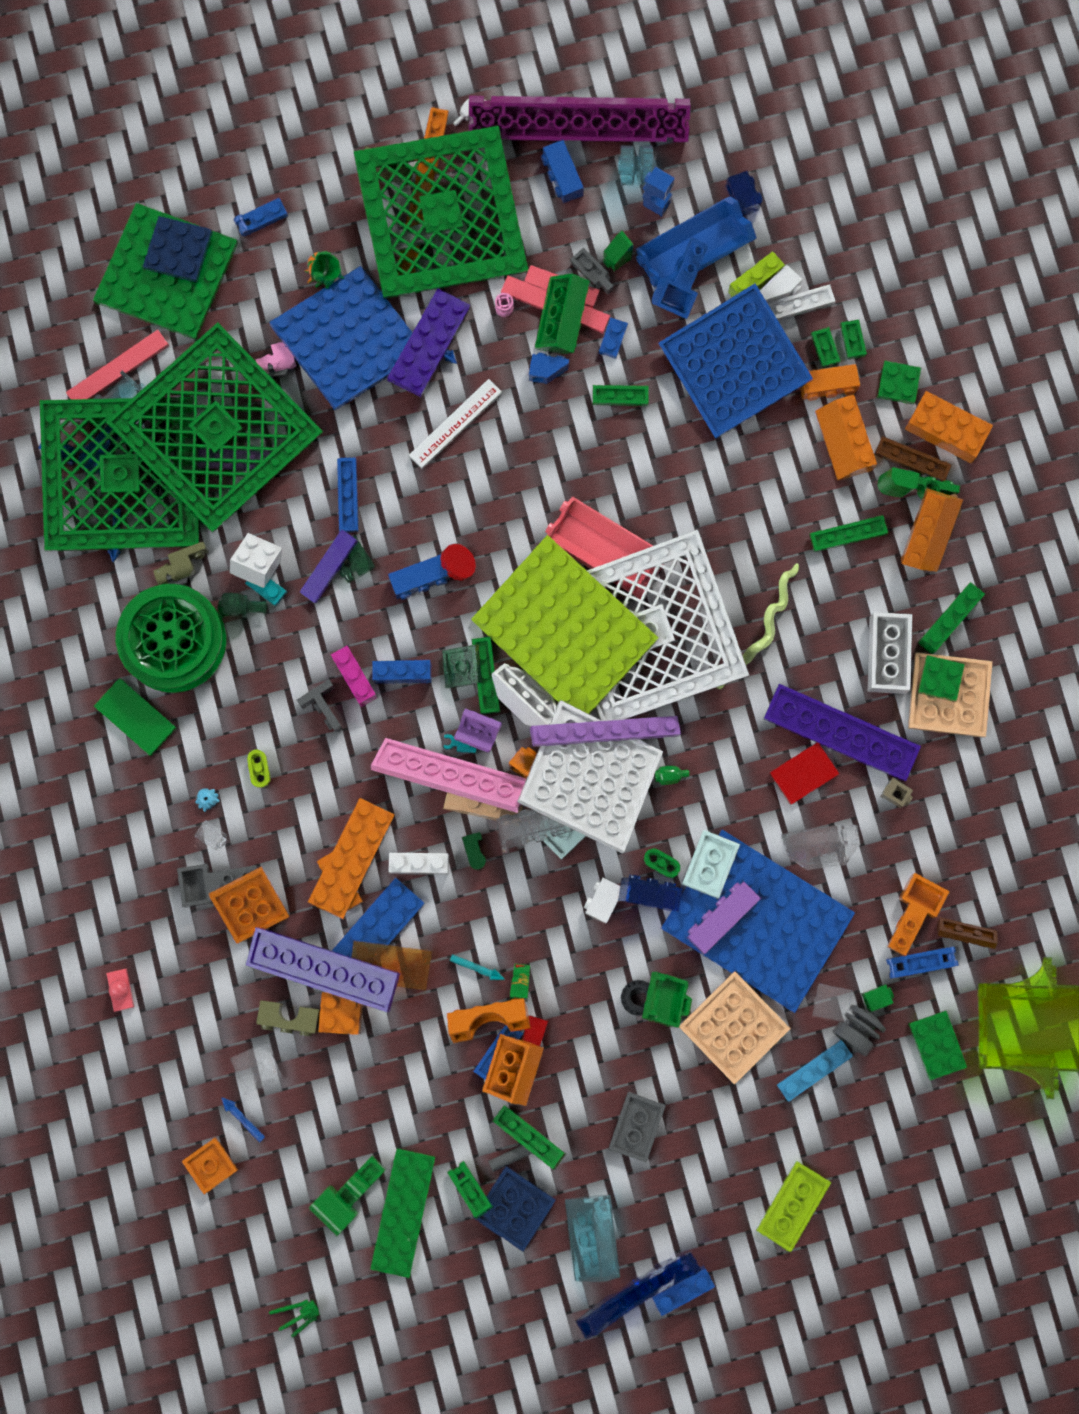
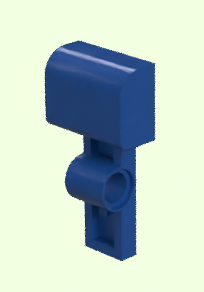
(677, 294)

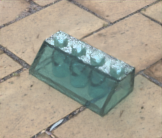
(592, 1238)

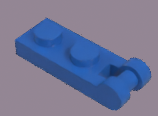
(261, 217)

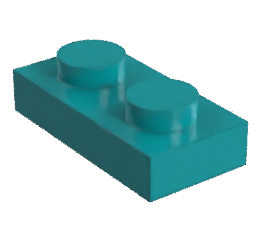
(271, 592)

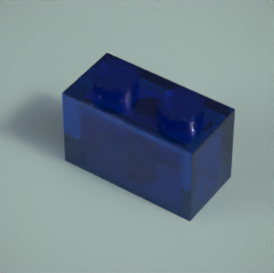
(743, 190)

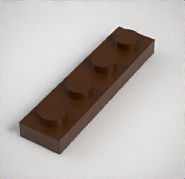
(912, 459)

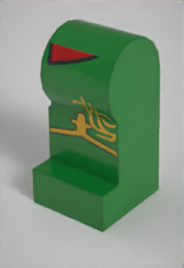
(520, 982)

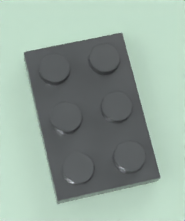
(637, 1127)

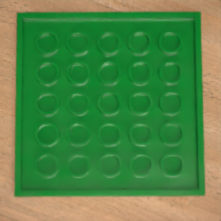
(156, 297)

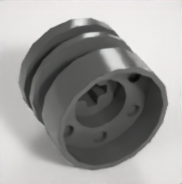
(859, 1030)

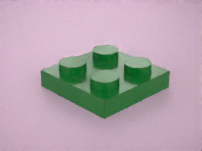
(899, 382)
(941, 678)

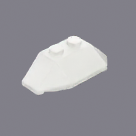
(523, 695)

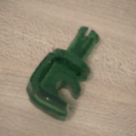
(237, 603)

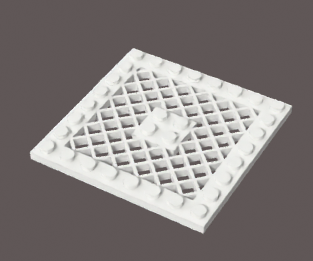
(657, 621)

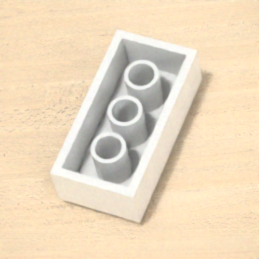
(890, 653)

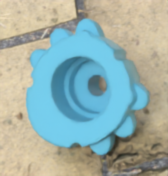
(210, 802)

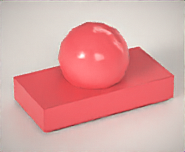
(120, 990)

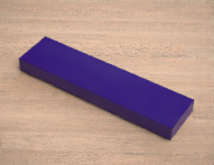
(328, 566)

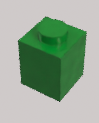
(878, 998)

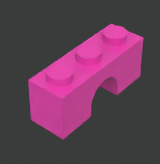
(354, 676)

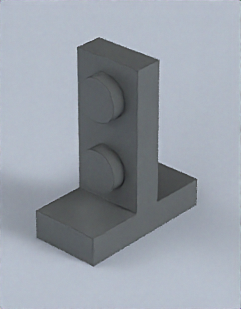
(321, 706)

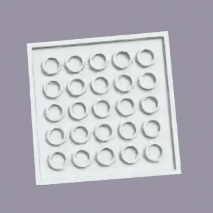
(591, 785)

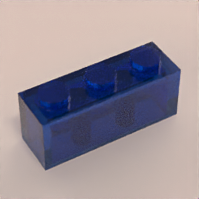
(650, 893)

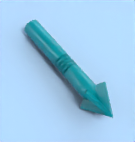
(493, 974)

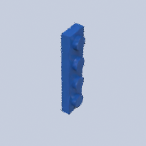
(347, 494)

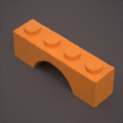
(464, 1023)

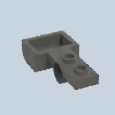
(198, 882)

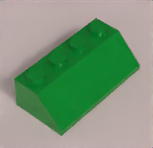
(562, 313)

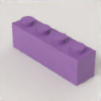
(723, 918)

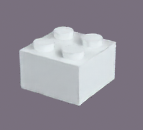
(255, 560)

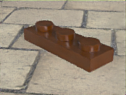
(967, 933)

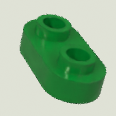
(662, 862)

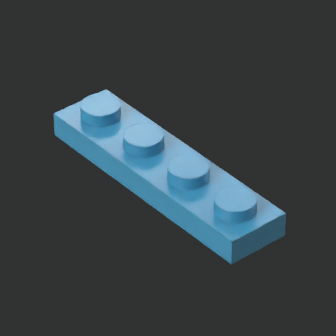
(814, 1070)

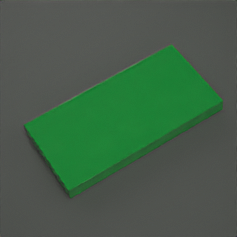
(135, 717)

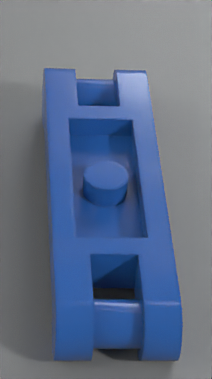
(922, 962)

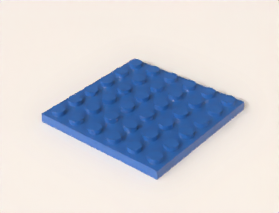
(344, 337)
(735, 361)

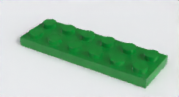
(403, 1213)

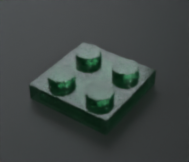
(462, 666)

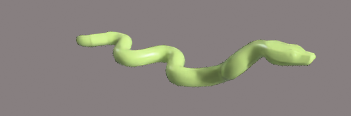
(769, 625)

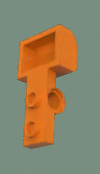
(922, 900)

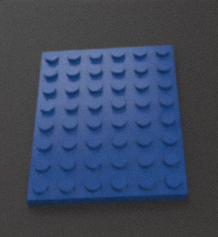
(780, 939)

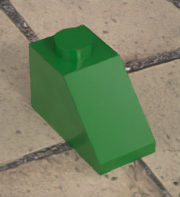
(618, 252)

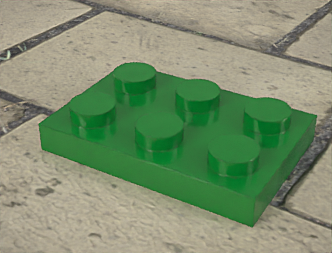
(937, 1045)

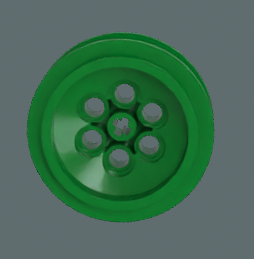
(188, 666)

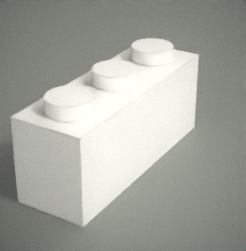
(419, 863)

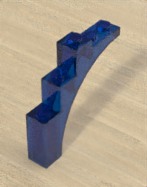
(636, 1292)

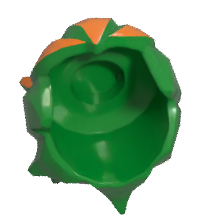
(323, 268)

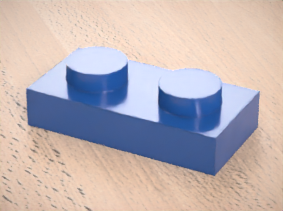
(613, 338)

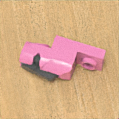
(279, 362)

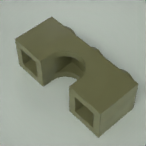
(271, 1016)

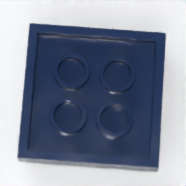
(177, 249)
(516, 1208)

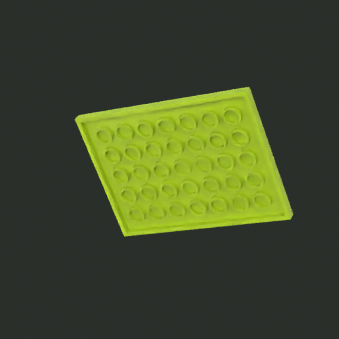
(564, 627)

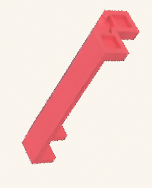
(596, 540)

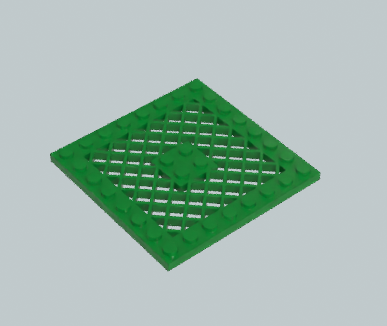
(440, 211)
(214, 427)
(117, 475)

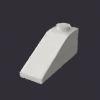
(782, 285)

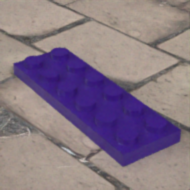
(428, 342)

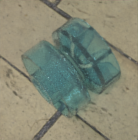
(632, 165)

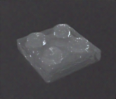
(256, 1068)

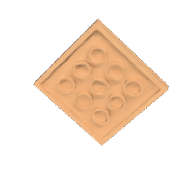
(965, 716)
(734, 1027)

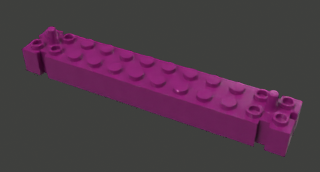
(582, 118)

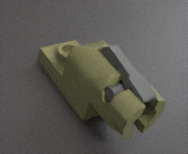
(181, 565)

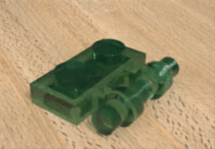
(359, 562)

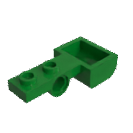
(900, 482)
(336, 1207)

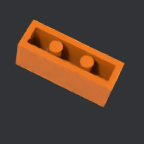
(831, 382)

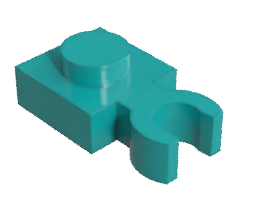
(461, 747)

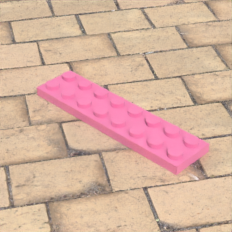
(449, 774)

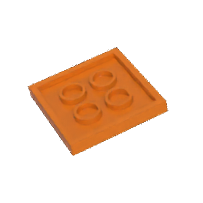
(249, 904)

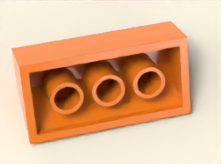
(846, 438)
(931, 530)

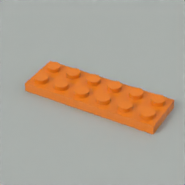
(351, 858)

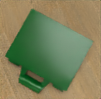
(666, 1000)

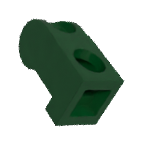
(475, 857)

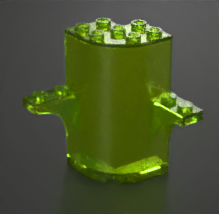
(1030, 1027)

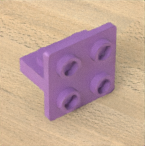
(477, 730)

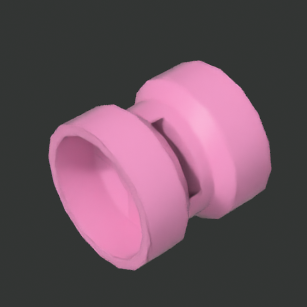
(506, 308)

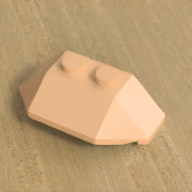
(475, 808)

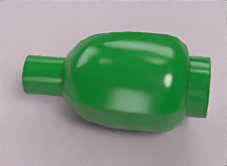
(670, 775)

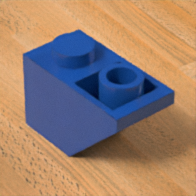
(547, 368)

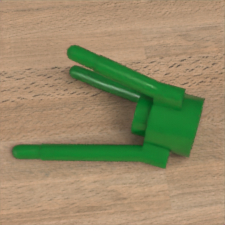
(308, 1311)

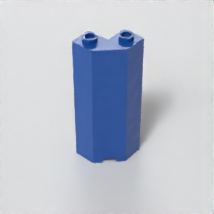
(718, 226)

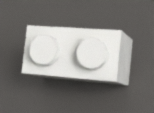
(603, 901)

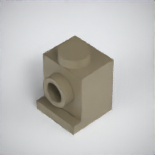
(895, 786)

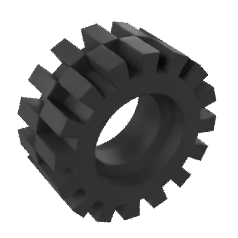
(626, 996)

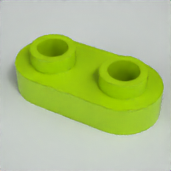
(258, 769)

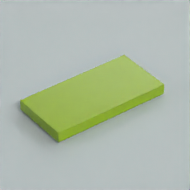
(793, 1206)

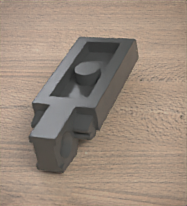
(592, 270)

